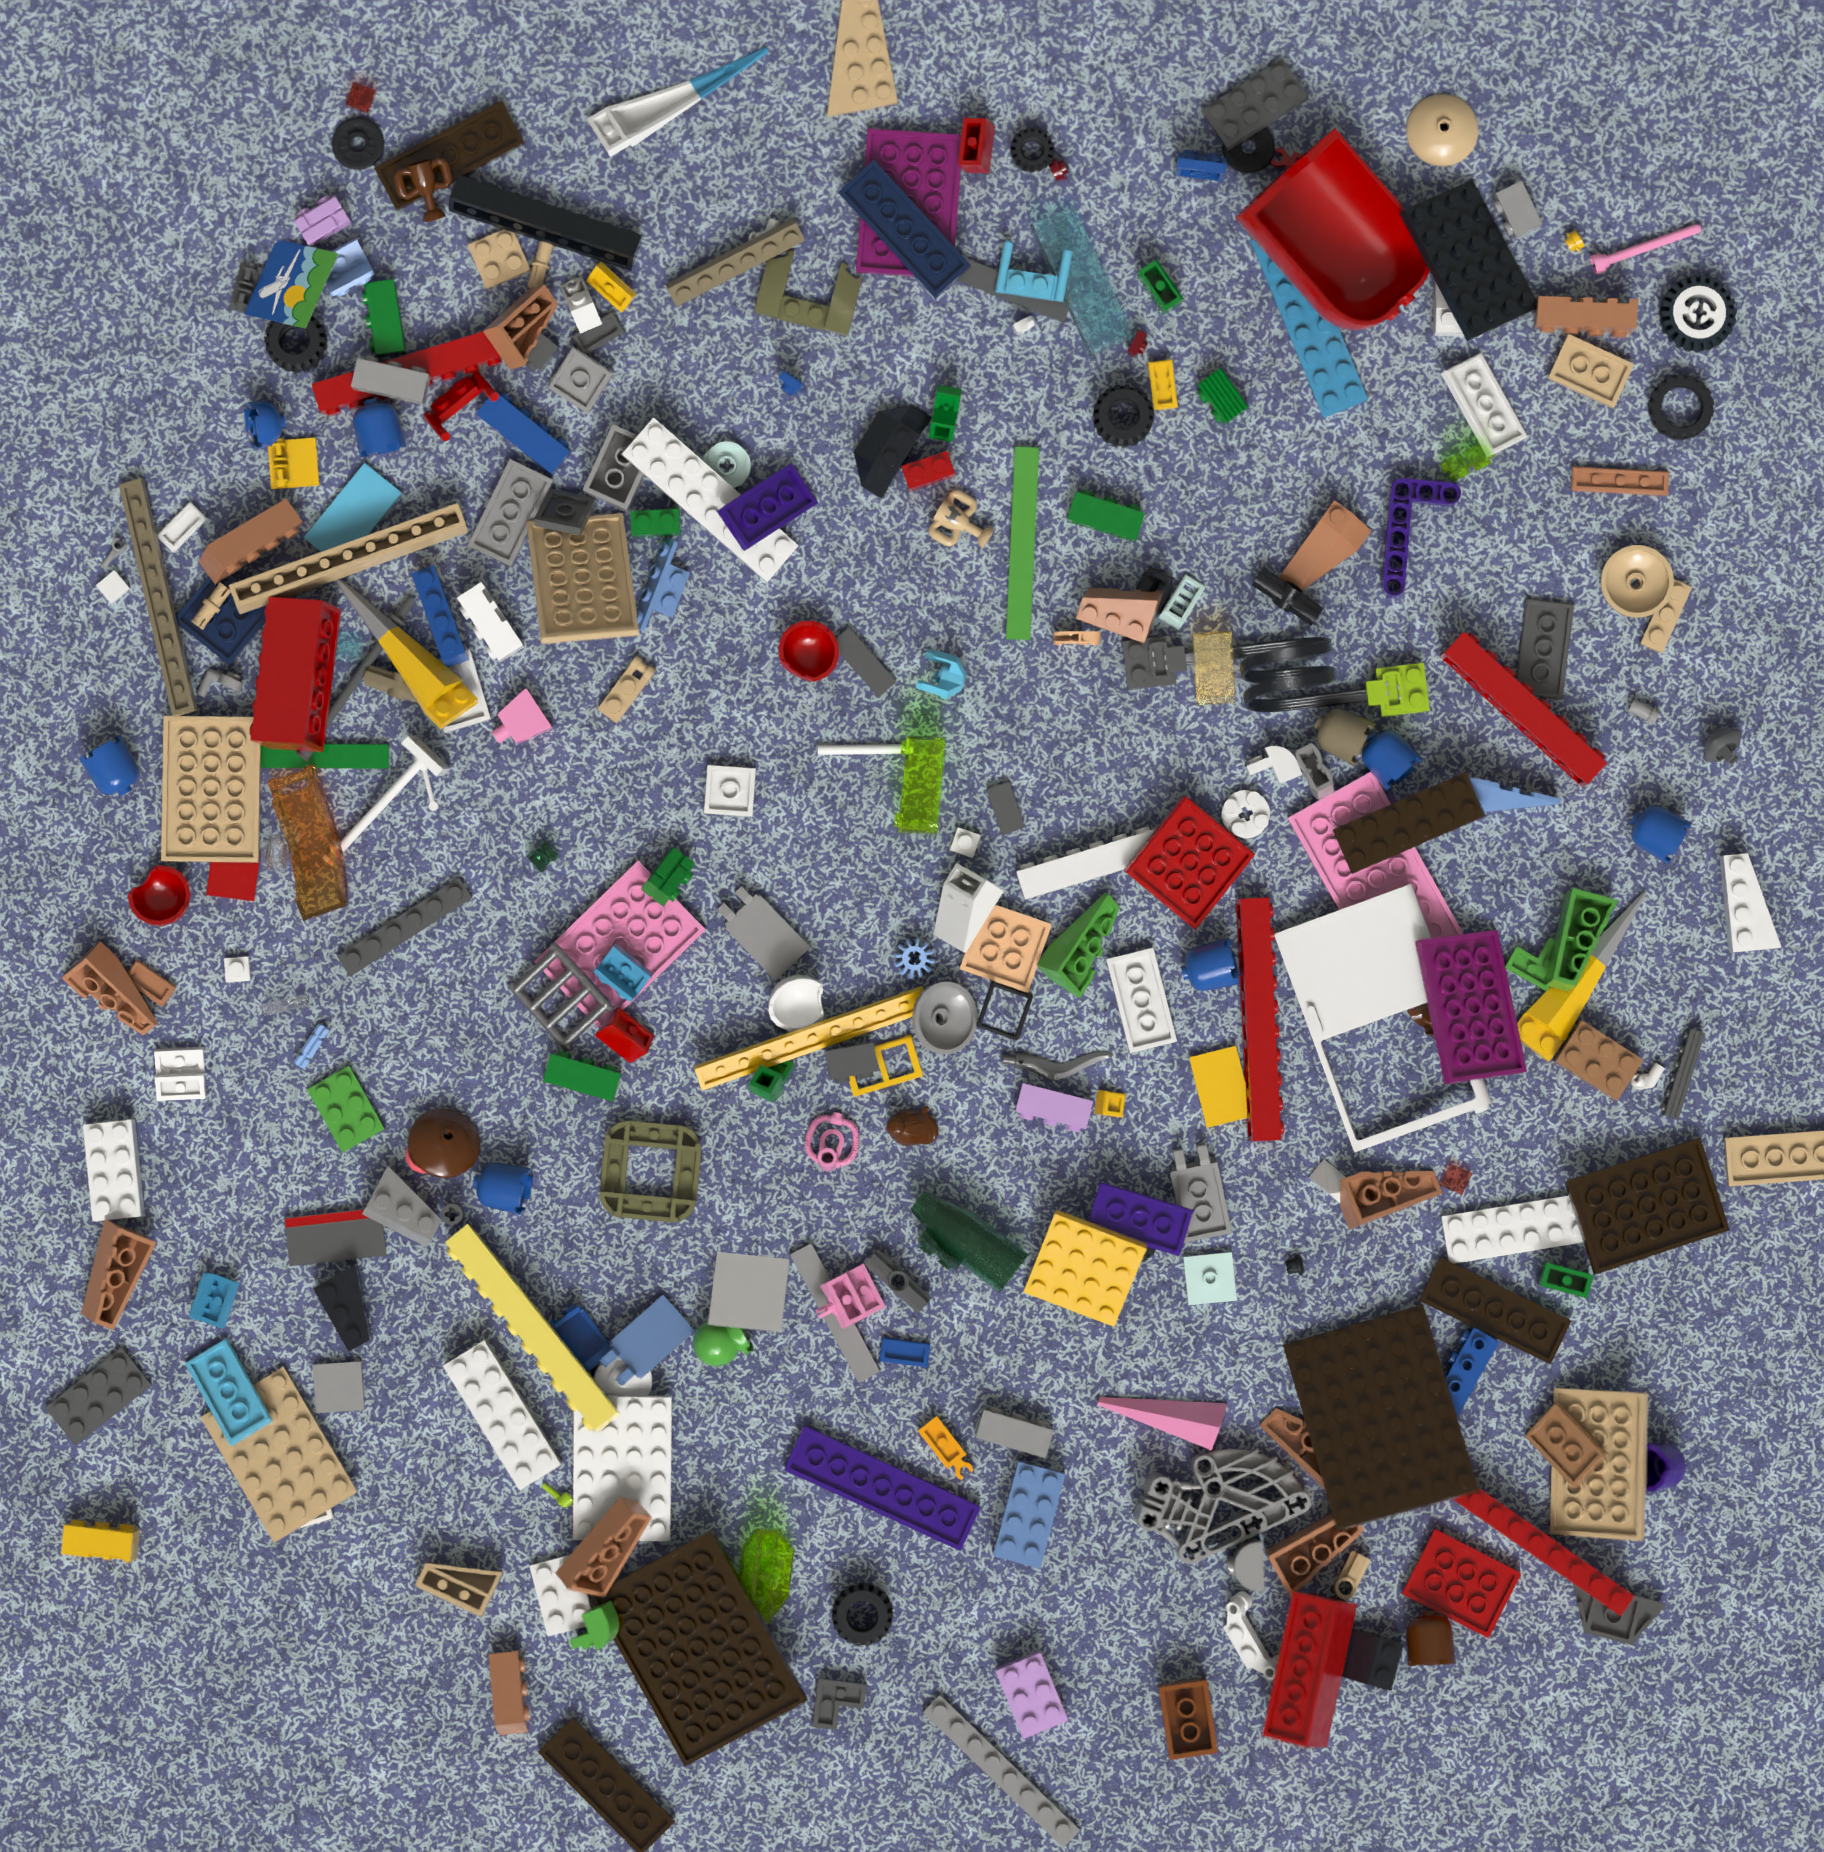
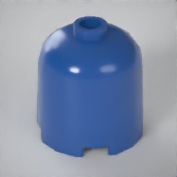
(377, 428)
(1389, 757)
(111, 767)
(1658, 831)
(1211, 966)
(504, 1187)

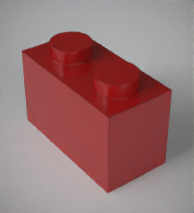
(976, 145)
(928, 471)

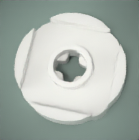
(1239, 826)

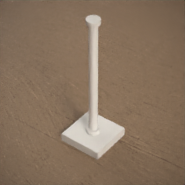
(423, 758)

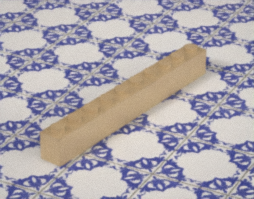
(349, 558)

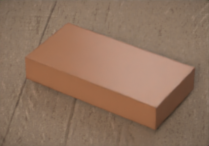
(151, 983)

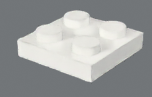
(730, 791)

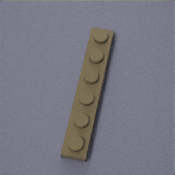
(735, 262)

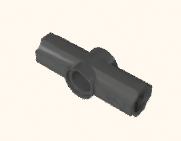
(886, 1269)

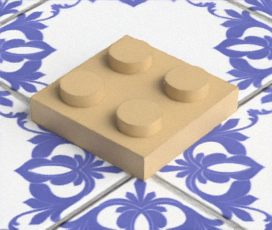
(498, 258)

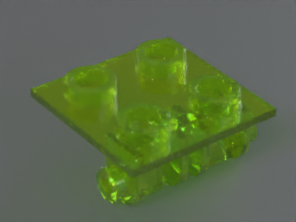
(1457, 472)

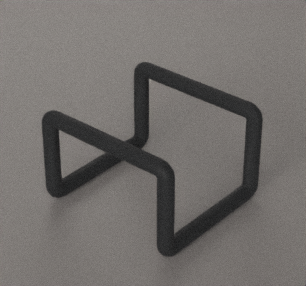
(979, 1023)

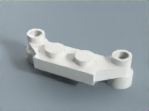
(1245, 1638)

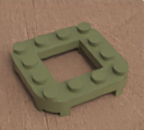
(615, 1163)

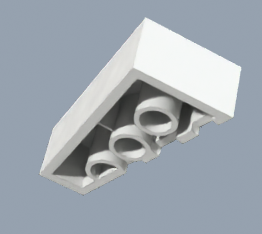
(1746, 912)

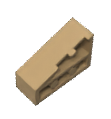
(460, 1586)

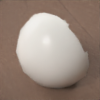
(796, 1002)

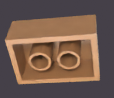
(1598, 1060)

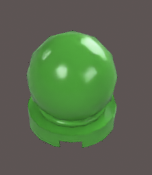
(719, 1344)

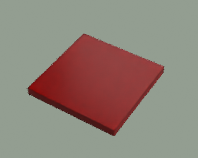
(1189, 862)

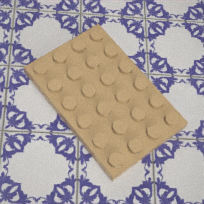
(583, 581)
(210, 790)
(286, 1465)
(1614, 1493)

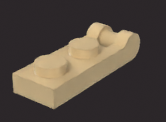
(626, 690)

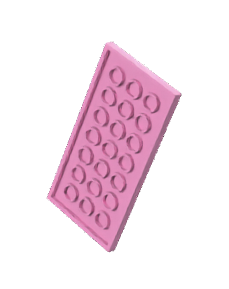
(1315, 831)

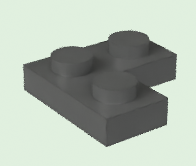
(831, 1695)

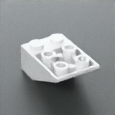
(964, 907)

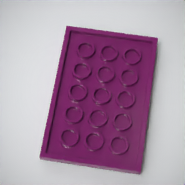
(928, 173)
(1470, 1006)

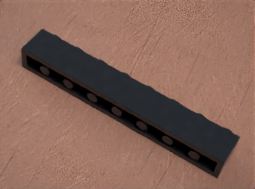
(544, 222)

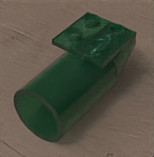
(966, 1239)

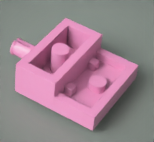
(851, 1297)

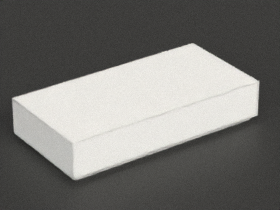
(182, 527)

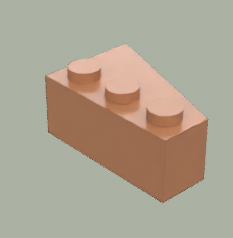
(520, 325)

